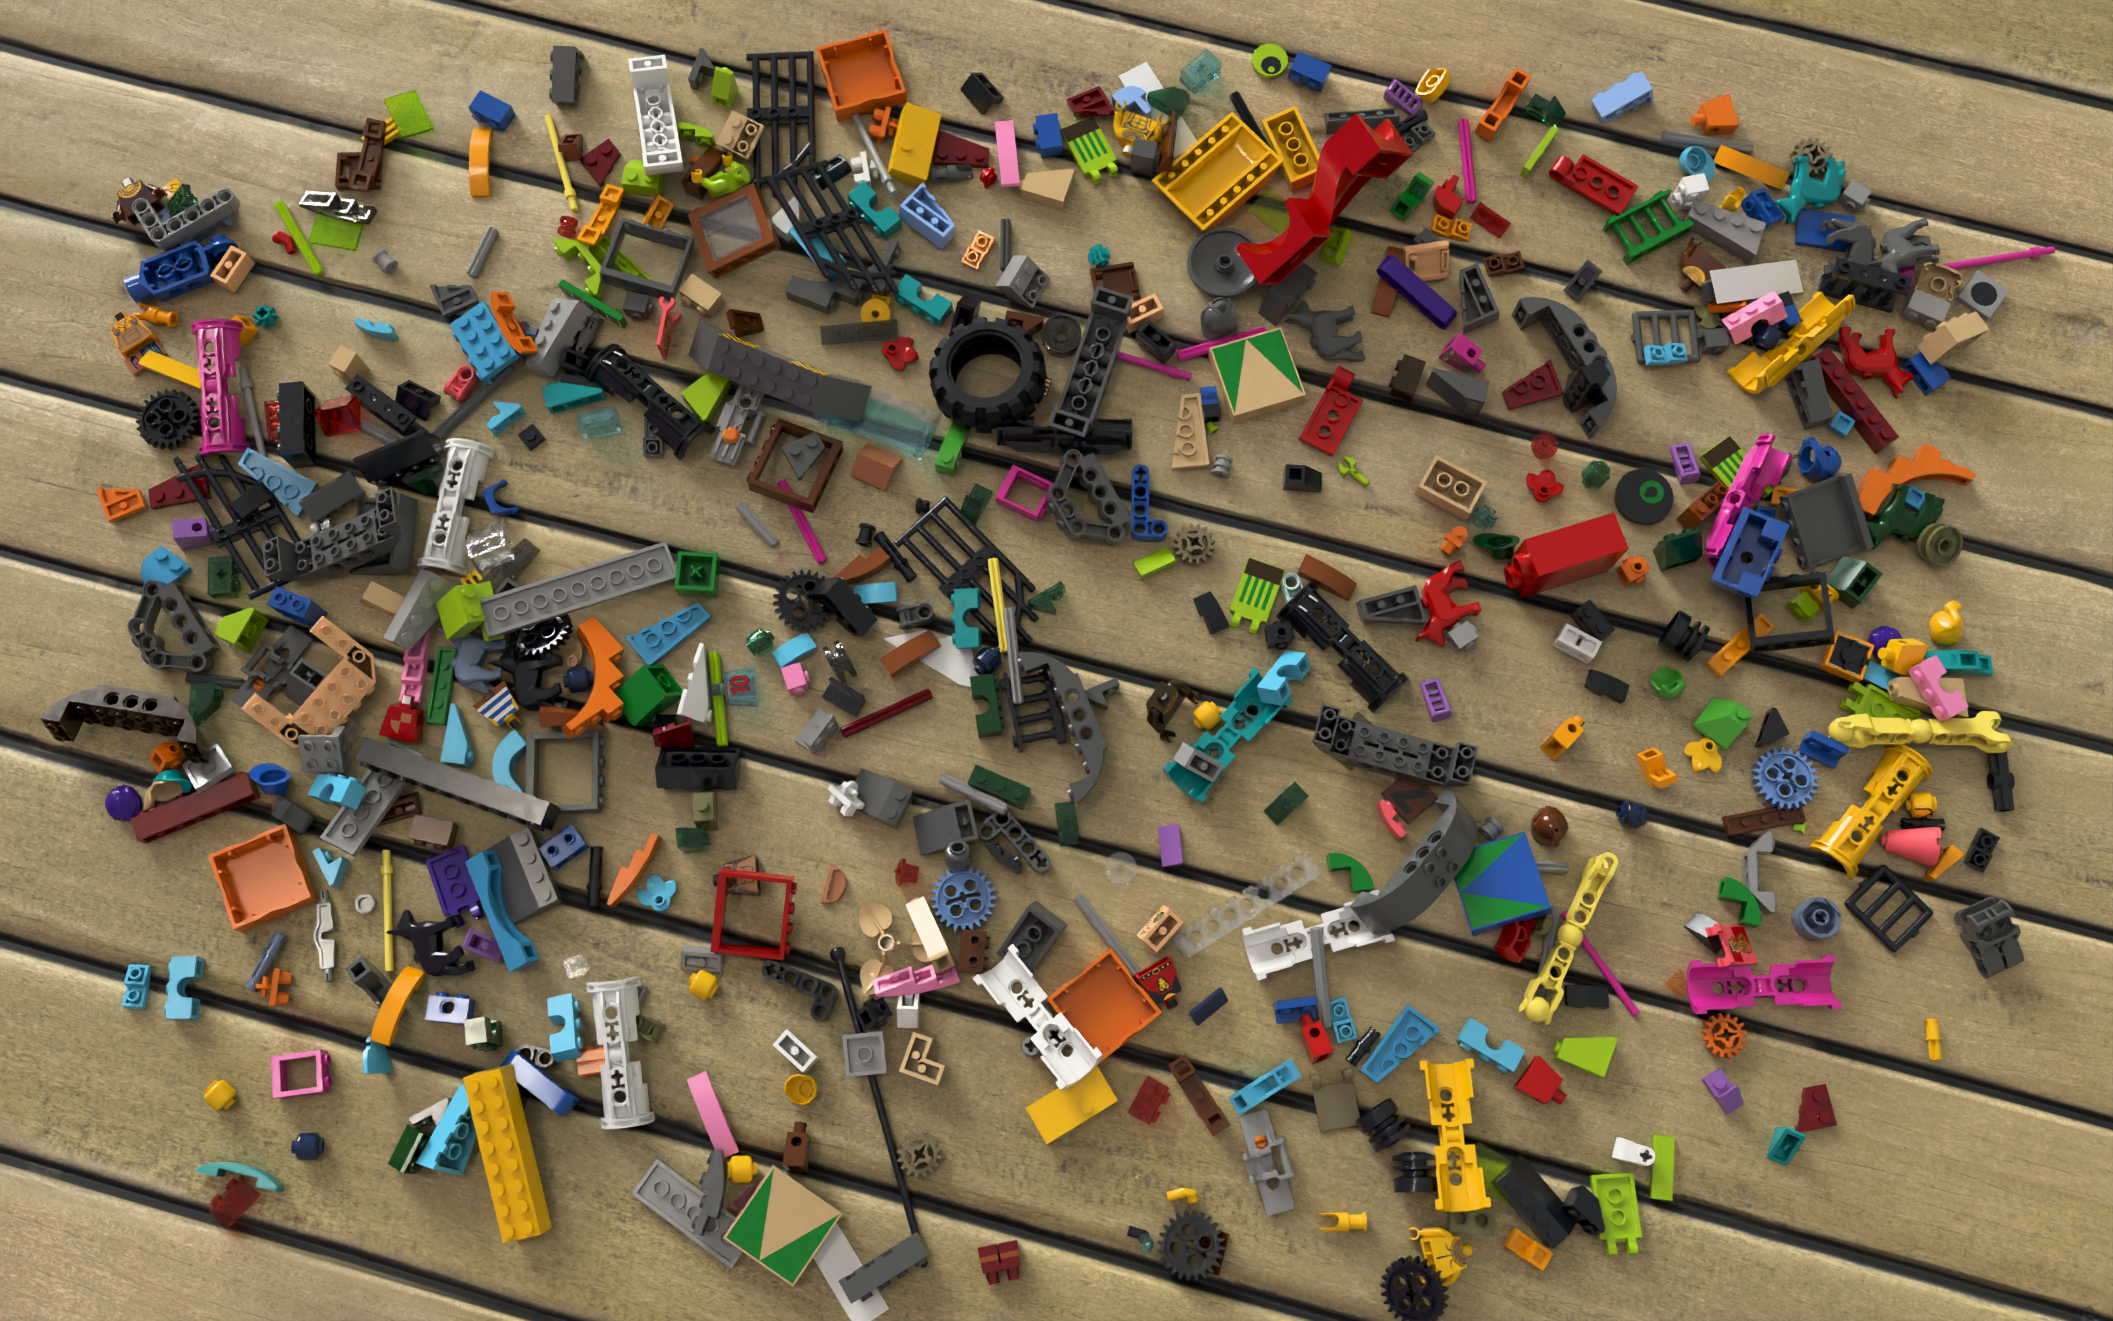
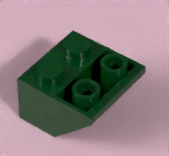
(1679, 549)
(1852, 580)
(409, 1150)

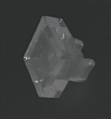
(576, 966)

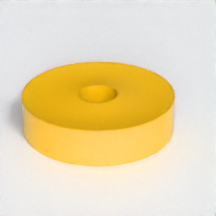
(872, 305)

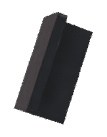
(981, 92)
(416, 399)
(844, 697)

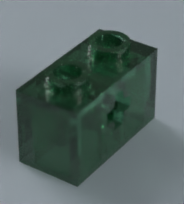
(223, 578)

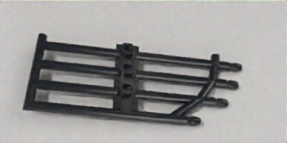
(783, 115)
(828, 224)
(238, 529)
(971, 569)

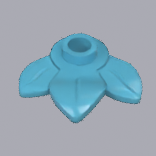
(655, 891)

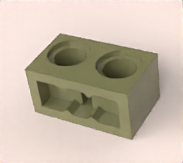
(1469, 1223)

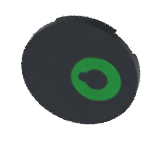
(1643, 496)

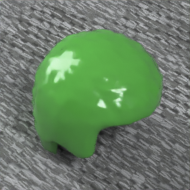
(1667, 682)

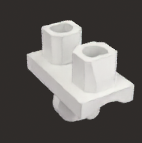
(860, 163)
(847, 795)

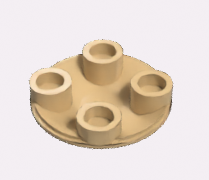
(570, 653)

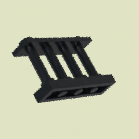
(1864, 295)
(384, 407)
(1052, 713)

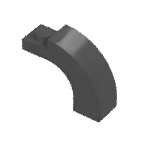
(370, 980)

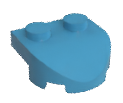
(163, 567)

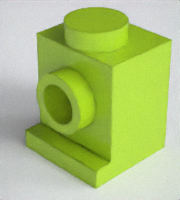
(1803, 607)

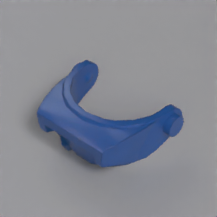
(494, 508)

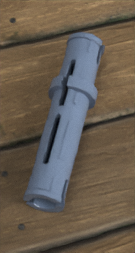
(266, 960)

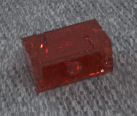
(1148, 1101)

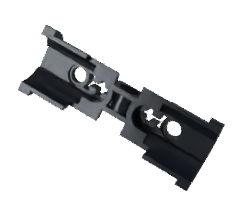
(673, 431)
(1105, 439)
(1371, 687)

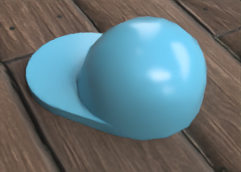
(1696, 161)

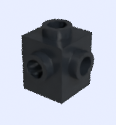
(1279, 635)
(877, 1011)

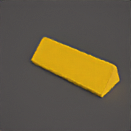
(171, 369)

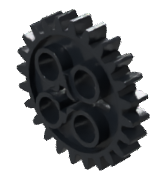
(156, 432)
(788, 606)
(541, 637)
(1181, 1261)
(1414, 1290)

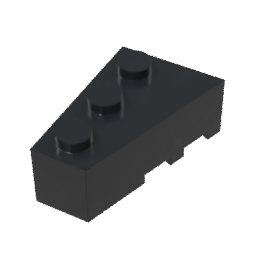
(845, 604)

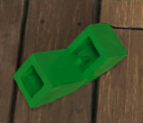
(1412, 197)
(1358, 875)
(1735, 892)

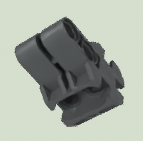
(1990, 935)

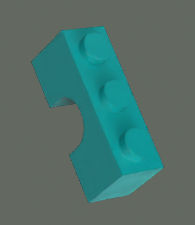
(884, 222)
(935, 310)
(965, 601)

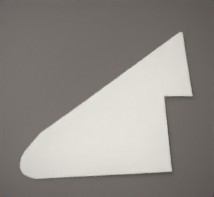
(947, 659)

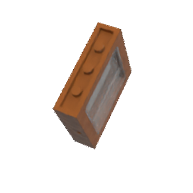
(734, 230)

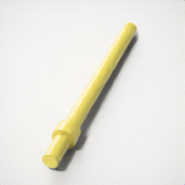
(569, 192)
(387, 871)

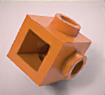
(1633, 570)
(167, 756)

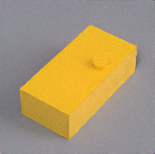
(913, 145)
(1294, 145)
(1070, 1107)

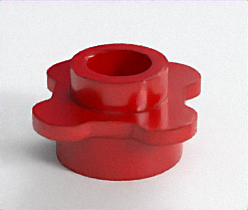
(988, 177)

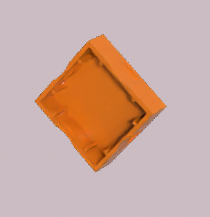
(861, 75)
(263, 878)
(1105, 1004)

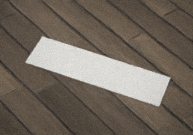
(1144, 78)
(1755, 281)
(838, 1260)

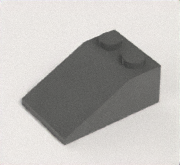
(1458, 390)
(883, 798)
(1034, 935)

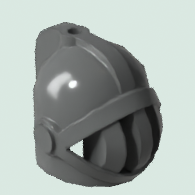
(1218, 318)

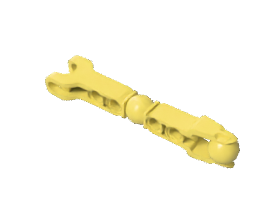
(1864, 730)
(1569, 937)

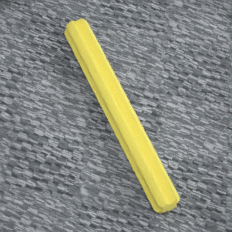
(998, 602)

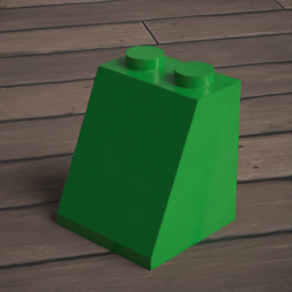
(648, 694)

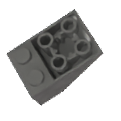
(945, 825)

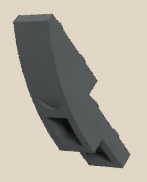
(713, 1182)

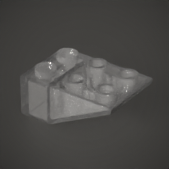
(489, 545)

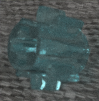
(1484, 517)

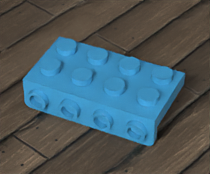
(483, 342)

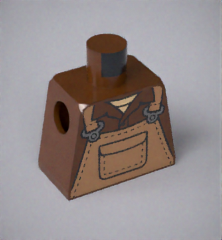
(741, 886)
(797, 1158)

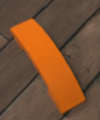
(508, 324)

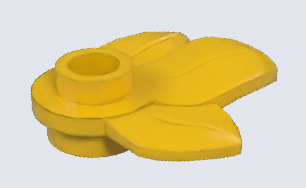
(1702, 756)

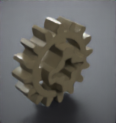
(1817, 153)
(1199, 549)
(906, 1147)

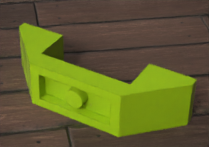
(572, 248)

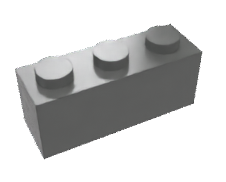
(331, 497)

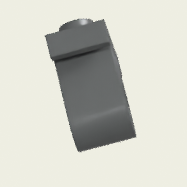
(292, 814)

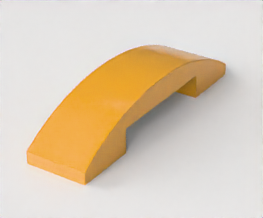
(479, 162)
(1751, 167)
(603, 217)
(395, 1004)

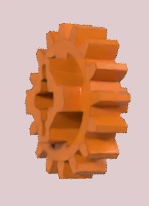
(1725, 1044)

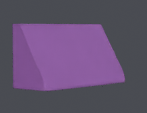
(1170, 845)

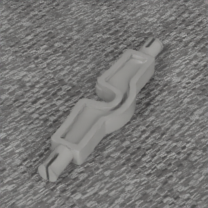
(327, 947)

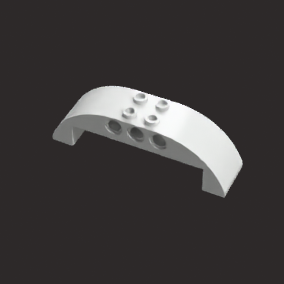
(655, 115)

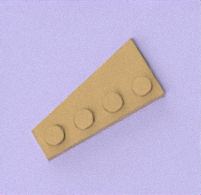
(1190, 439)

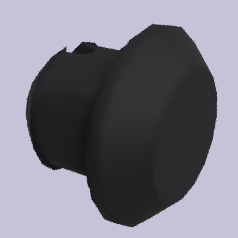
(922, 506)

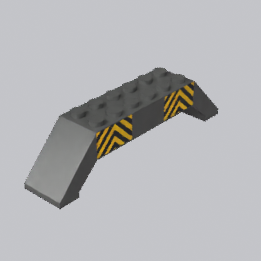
(778, 374)

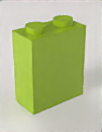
(460, 611)

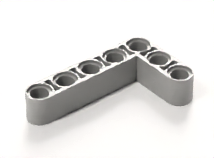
(184, 221)

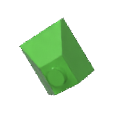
(1722, 721)

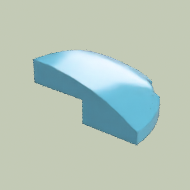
(376, 1059)

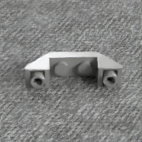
(1750, 863)

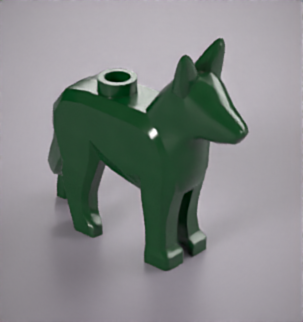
(1899, 520)

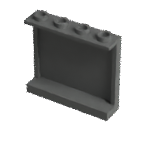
(1826, 521)

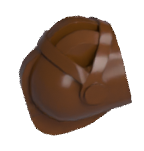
(1549, 826)

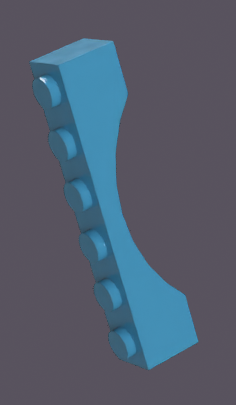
(486, 875)

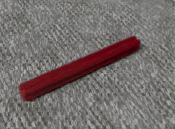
(886, 713)

